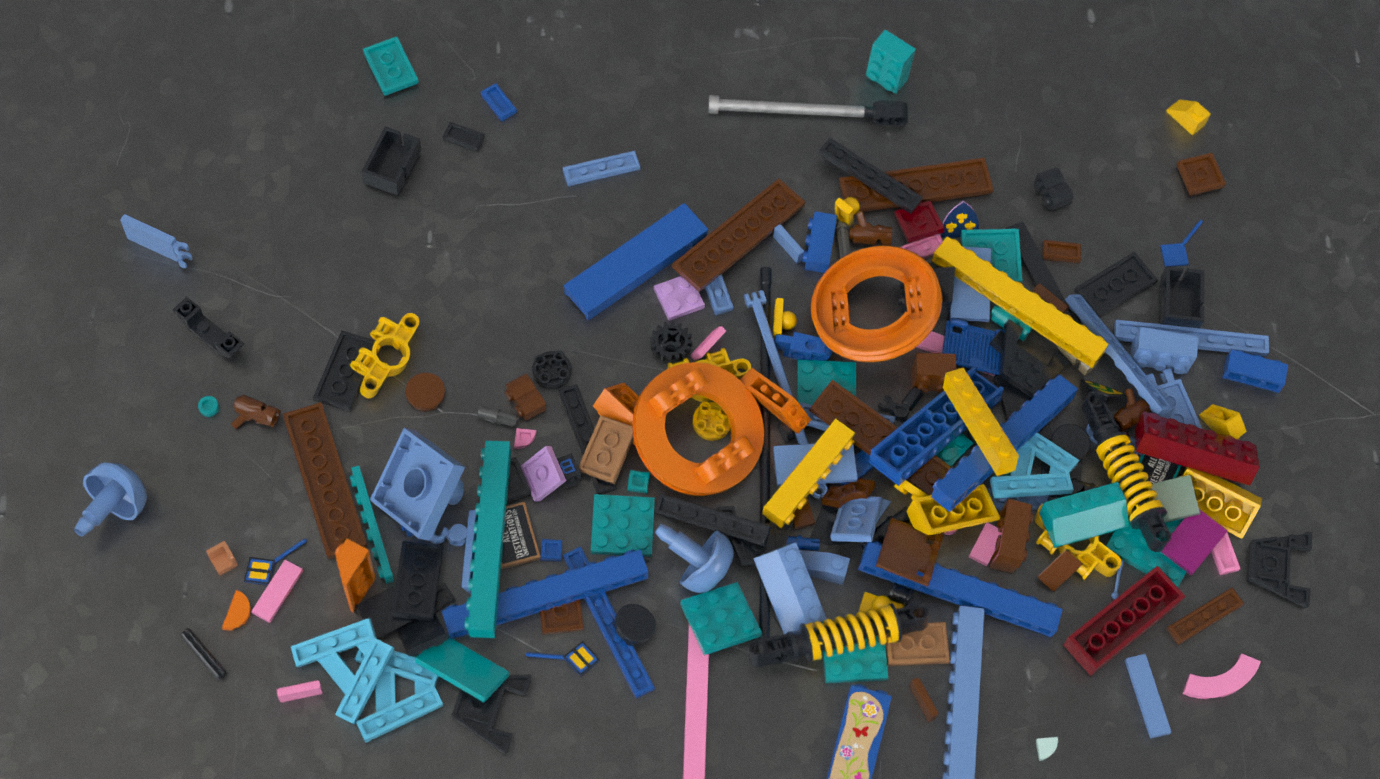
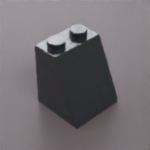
(946, 282)

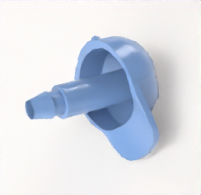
(114, 491)
(707, 562)

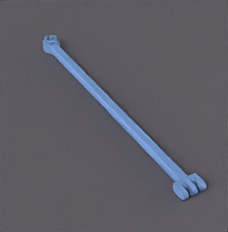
(757, 303)

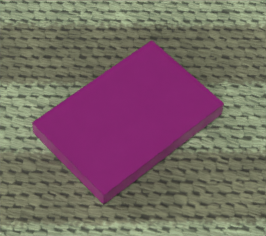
(1193, 541)

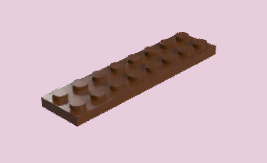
(931, 182)
(738, 235)
(870, 430)
(324, 478)

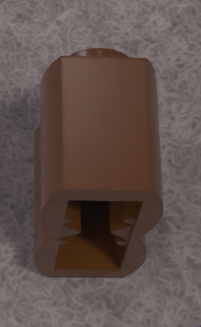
(525, 397)

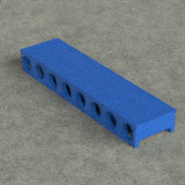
(635, 261)
(926, 433)

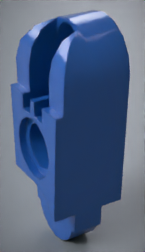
(802, 347)

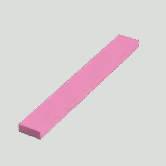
(695, 711)

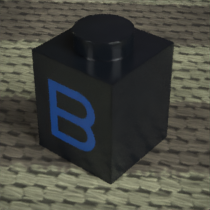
(570, 470)

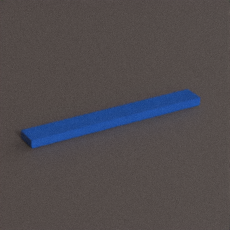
(604, 615)

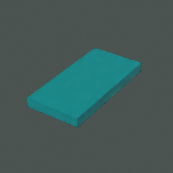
(463, 668)

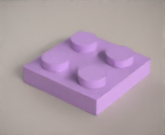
(678, 298)
(543, 473)

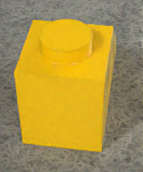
(1189, 115)
(1223, 421)

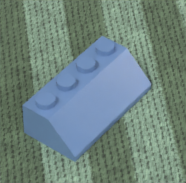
(789, 587)

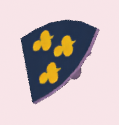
(960, 218)

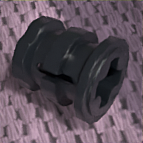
(900, 594)

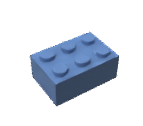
(1164, 350)

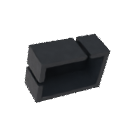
(391, 161)
(1182, 297)

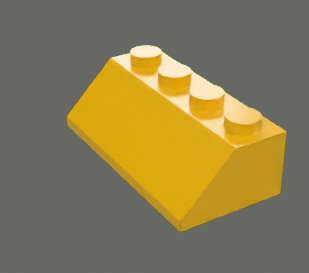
(1224, 501)
(933, 518)

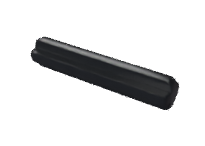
(203, 654)

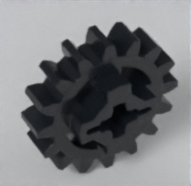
(671, 341)

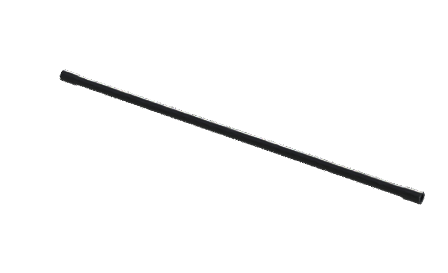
(764, 601)

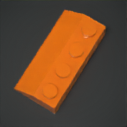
(355, 571)

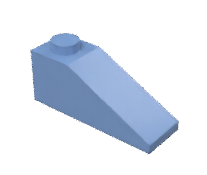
(825, 565)

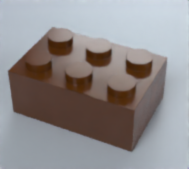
(1010, 546)

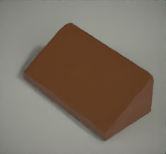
(1060, 570)

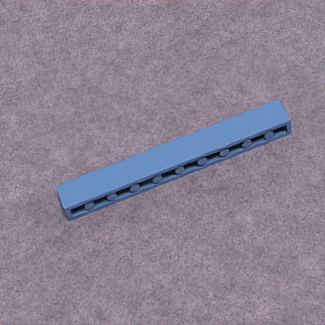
(964, 693)

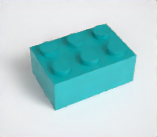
(890, 61)

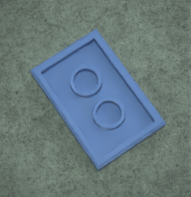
(857, 520)

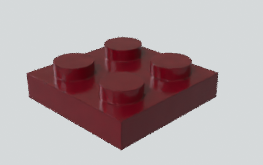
(921, 223)

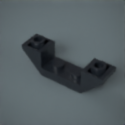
(205, 330)

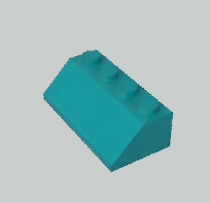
(1085, 514)

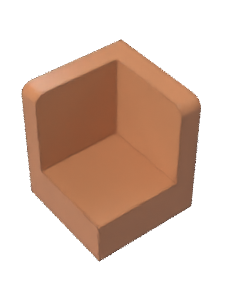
(222, 558)

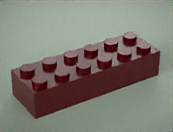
(1196, 448)
(1124, 620)

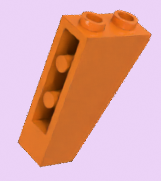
(776, 400)

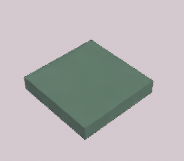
(1177, 497)

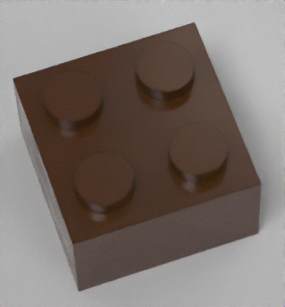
(930, 369)

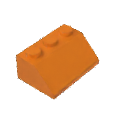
(617, 403)

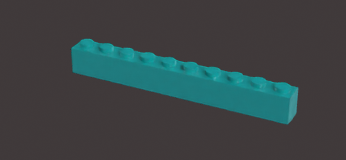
(489, 540)

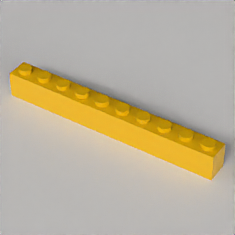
(1020, 302)

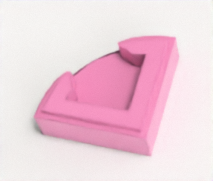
(524, 438)

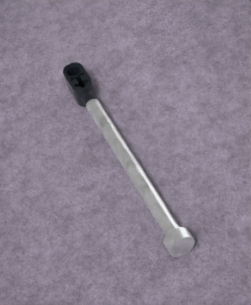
(883, 112)

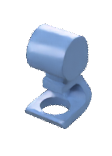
(455, 535)

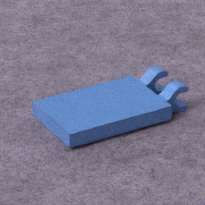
(155, 240)
(1177, 397)

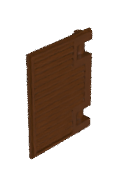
(907, 552)

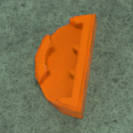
(238, 612)

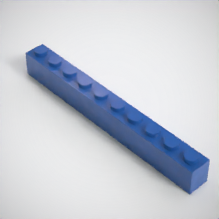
(1019, 429)
(556, 590)
(972, 592)

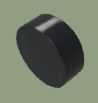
(786, 432)

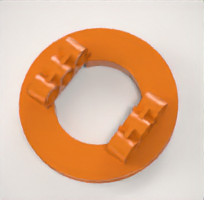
(831, 304)
(723, 468)

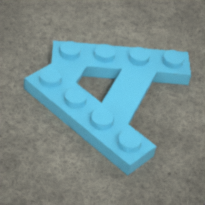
(1023, 484)
(326, 650)
(390, 714)

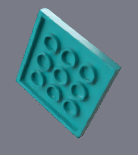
(1133, 549)

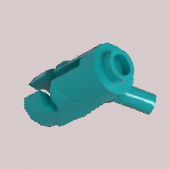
(1000, 316)

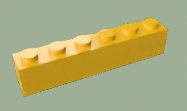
(980, 421)
(808, 473)

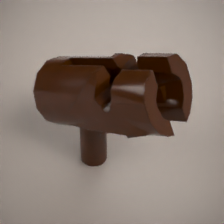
(868, 234)
(255, 410)
(1131, 414)

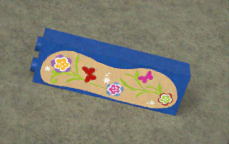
(859, 734)

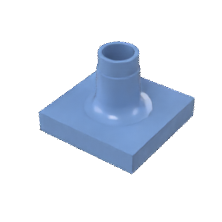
(418, 484)

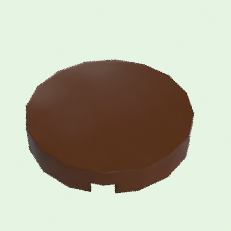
(425, 391)

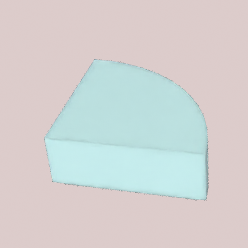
(1046, 747)

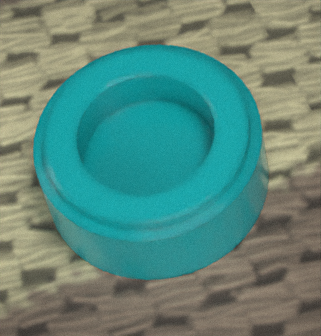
(208, 406)

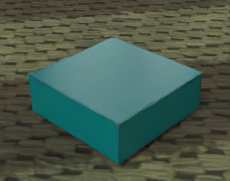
(638, 481)

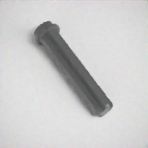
(842, 237)

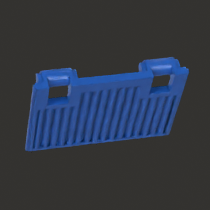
(972, 346)

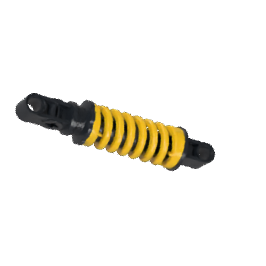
(1124, 469)
(841, 633)

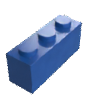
(819, 242)
(1255, 370)

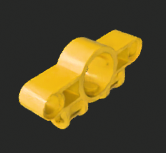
(720, 360)
(372, 368)
(1092, 557)

